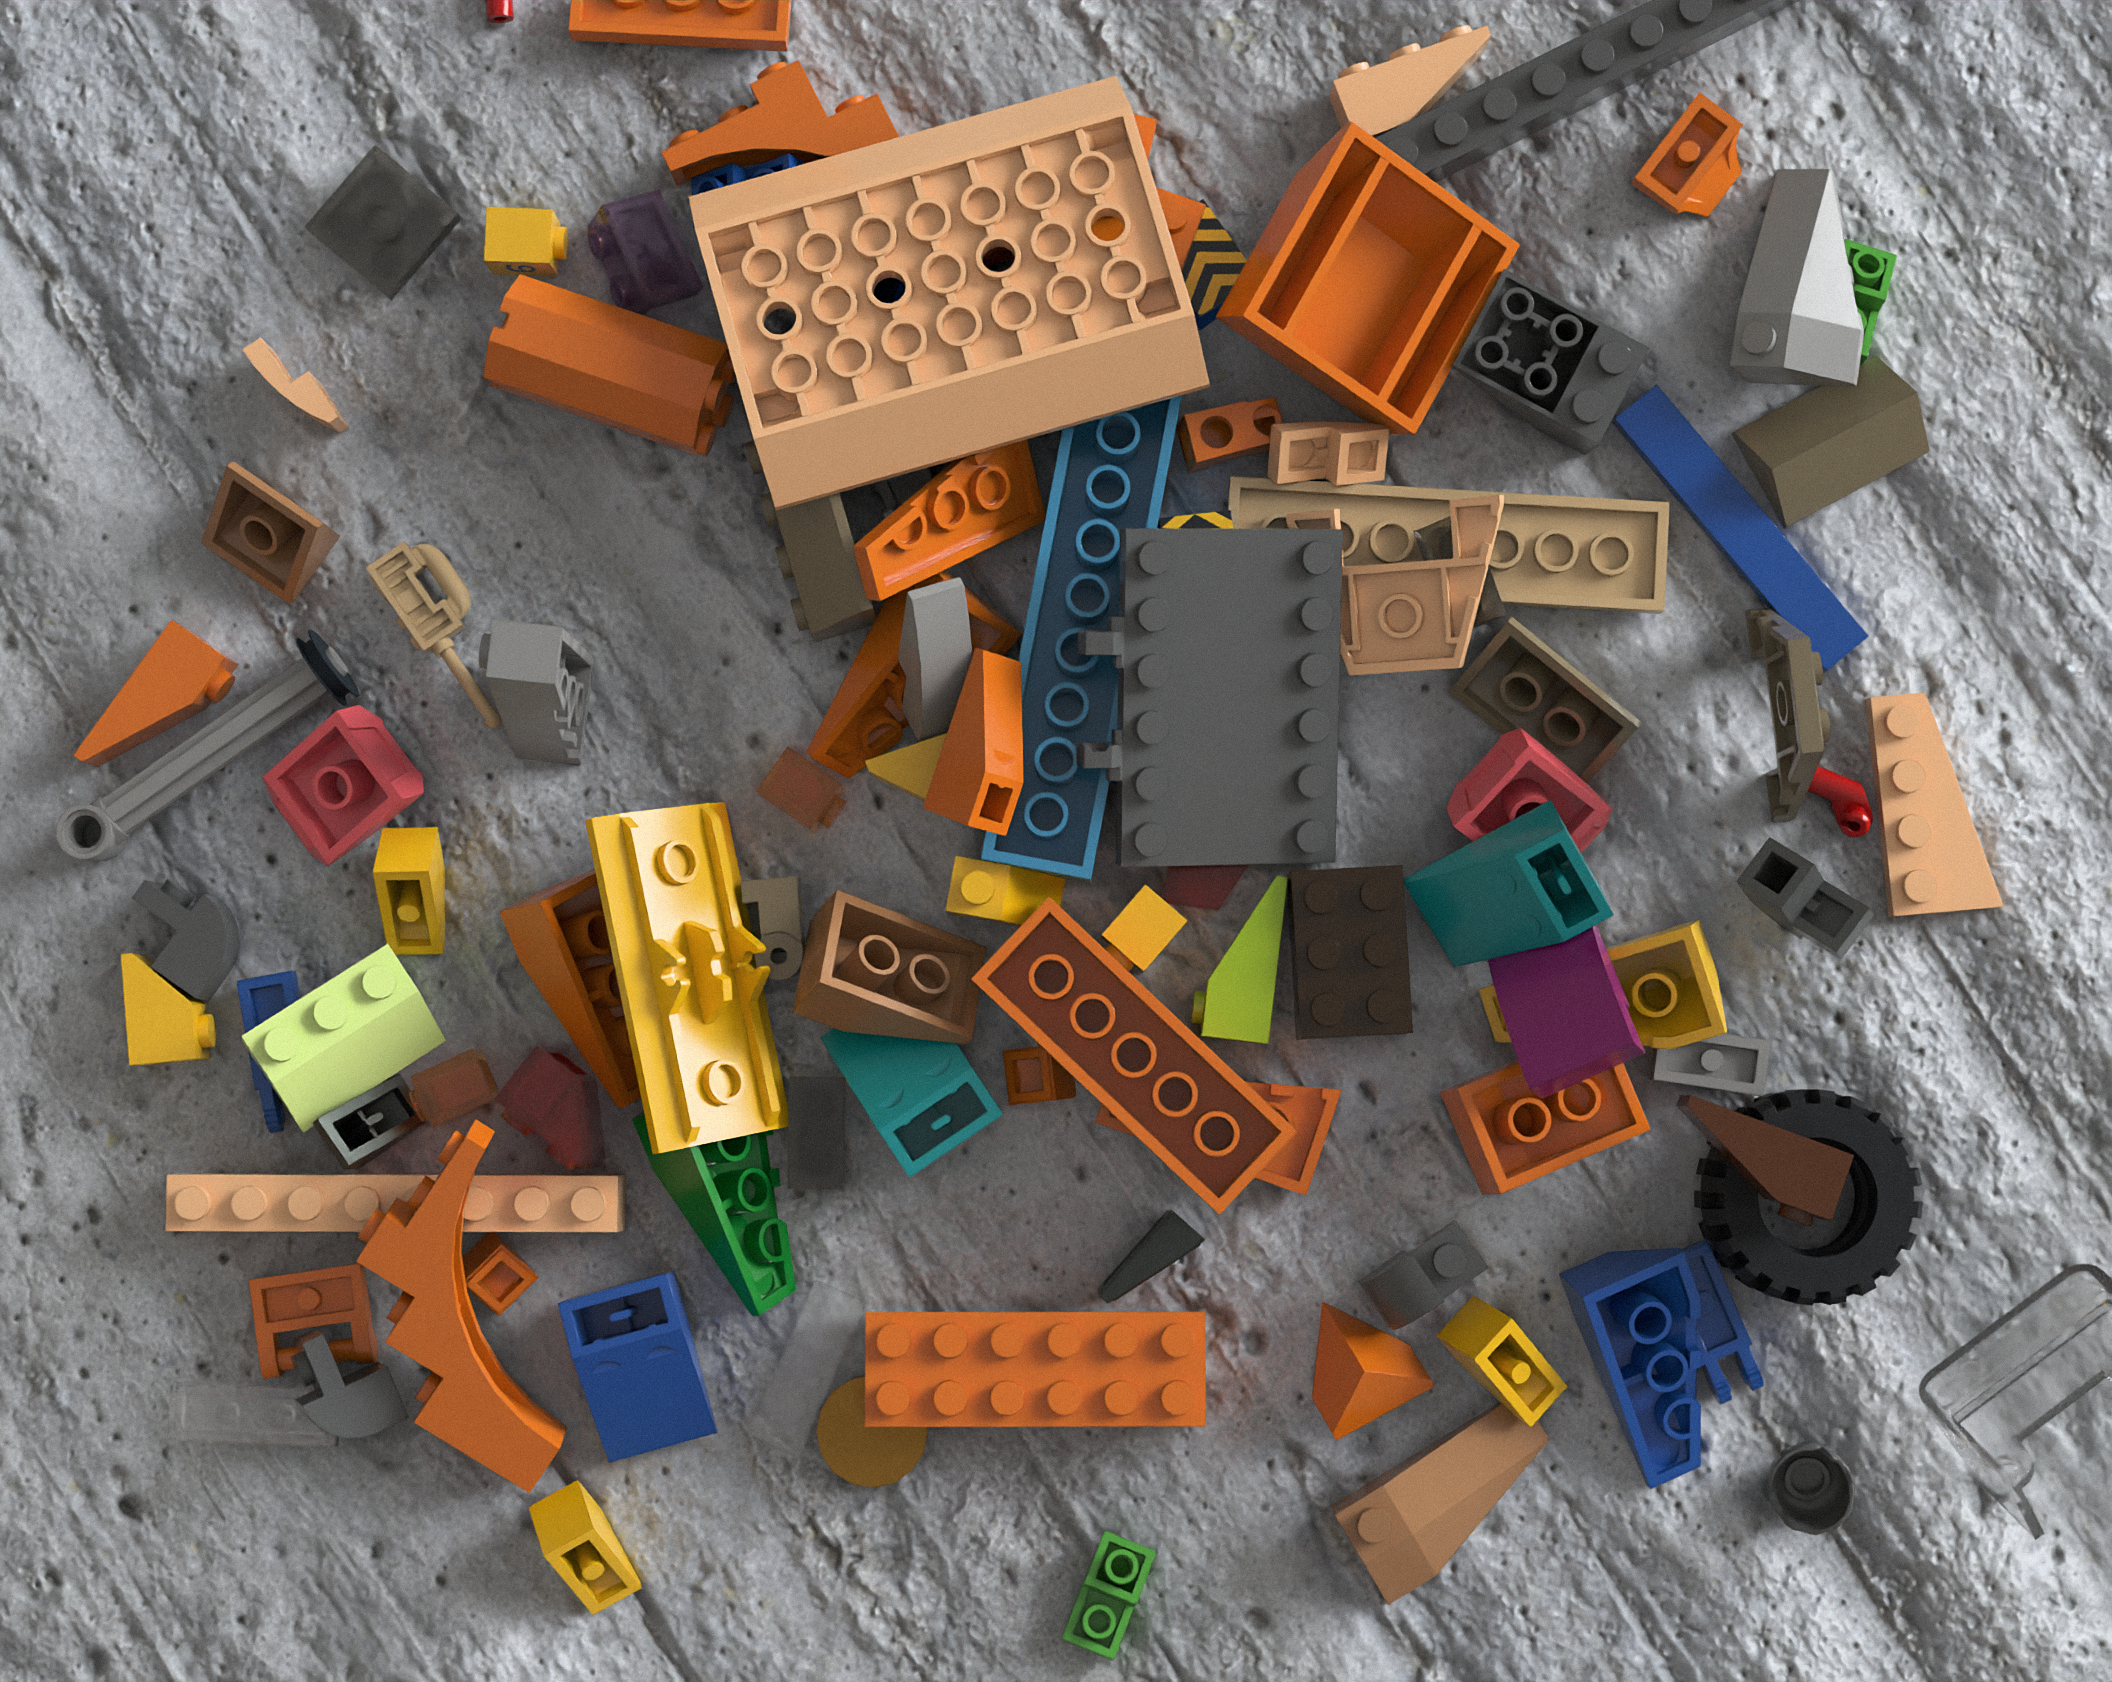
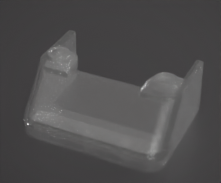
(2022, 1377)

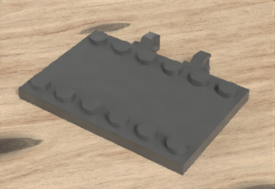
(1224, 696)

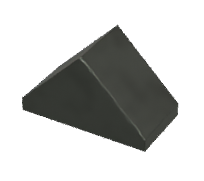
(369, 1123)

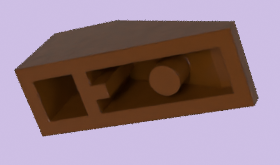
(1776, 1162)

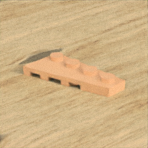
(1923, 820)

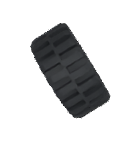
(1878, 1219)

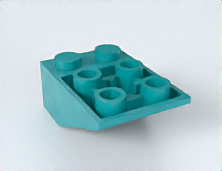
(1510, 890)
(915, 1092)

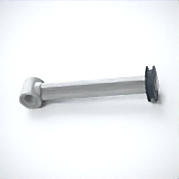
(207, 751)

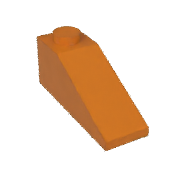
(166, 688)

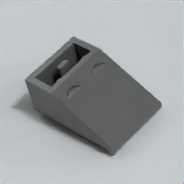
(1549, 362)

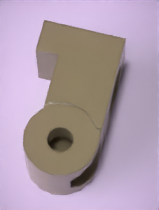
(780, 923)

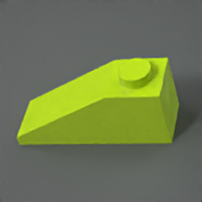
(1242, 985)

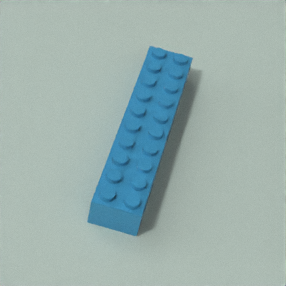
(1103, 480)

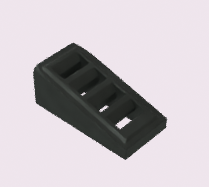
(1159, 1248)

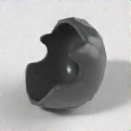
(1810, 1488)

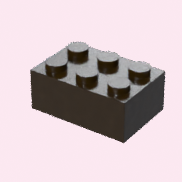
(1349, 952)

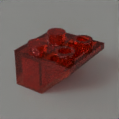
(560, 1104)

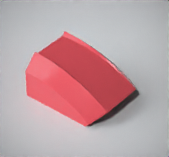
(1518, 778)
(343, 783)

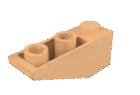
(1407, 84)

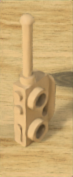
(430, 622)

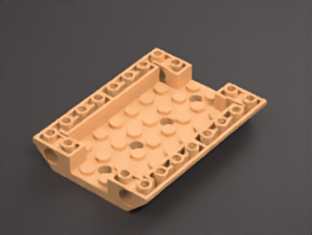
(966, 349)

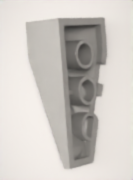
(1799, 297)

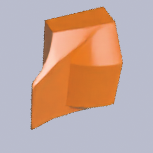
(1693, 161)

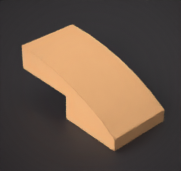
(304, 392)
(1329, 450)

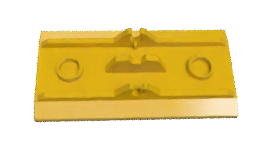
(688, 975)

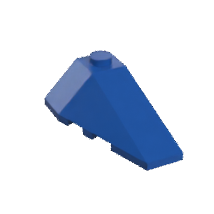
(1642, 1336)

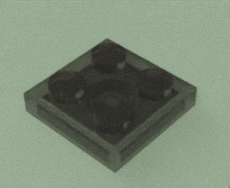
(383, 222)

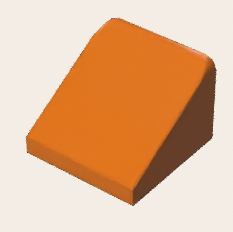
(1035, 1077)
(496, 1273)

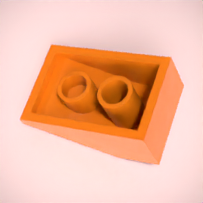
(1520, 1137)

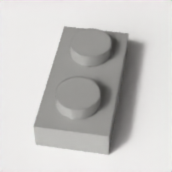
(1715, 1063)

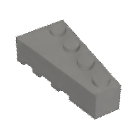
(539, 688)

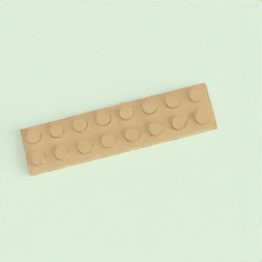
(1544, 551)

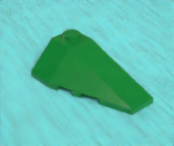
(732, 1207)

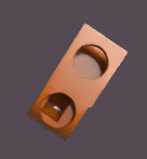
(1227, 432)

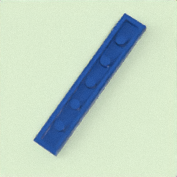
(1738, 525)

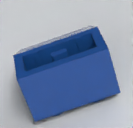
(638, 1365)

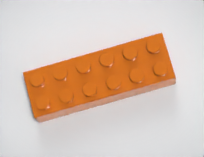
(1134, 1055)
(1035, 1369)

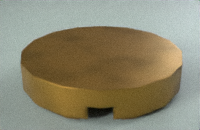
(862, 1453)

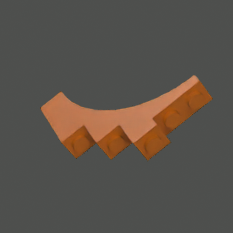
(786, 122)
(467, 1392)

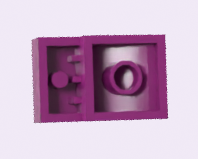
(1564, 1012)

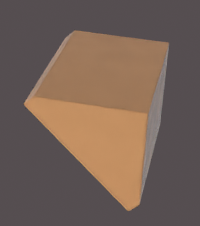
(266, 534)

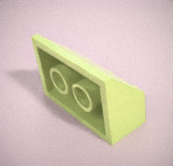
(344, 1037)

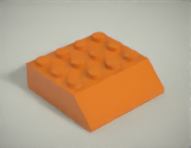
(1368, 280)

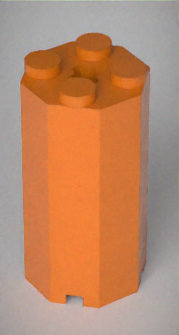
(611, 366)

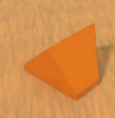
(1361, 1372)

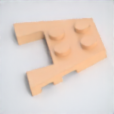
(1414, 610)

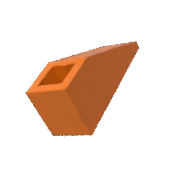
(983, 749)

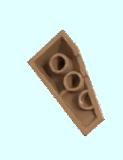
(1429, 1504)

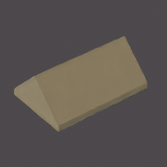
(1834, 441)
(1533, 688)

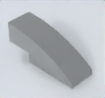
(934, 655)

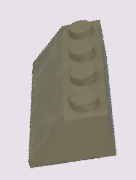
(821, 560)

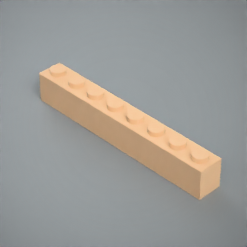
(348, 1199)

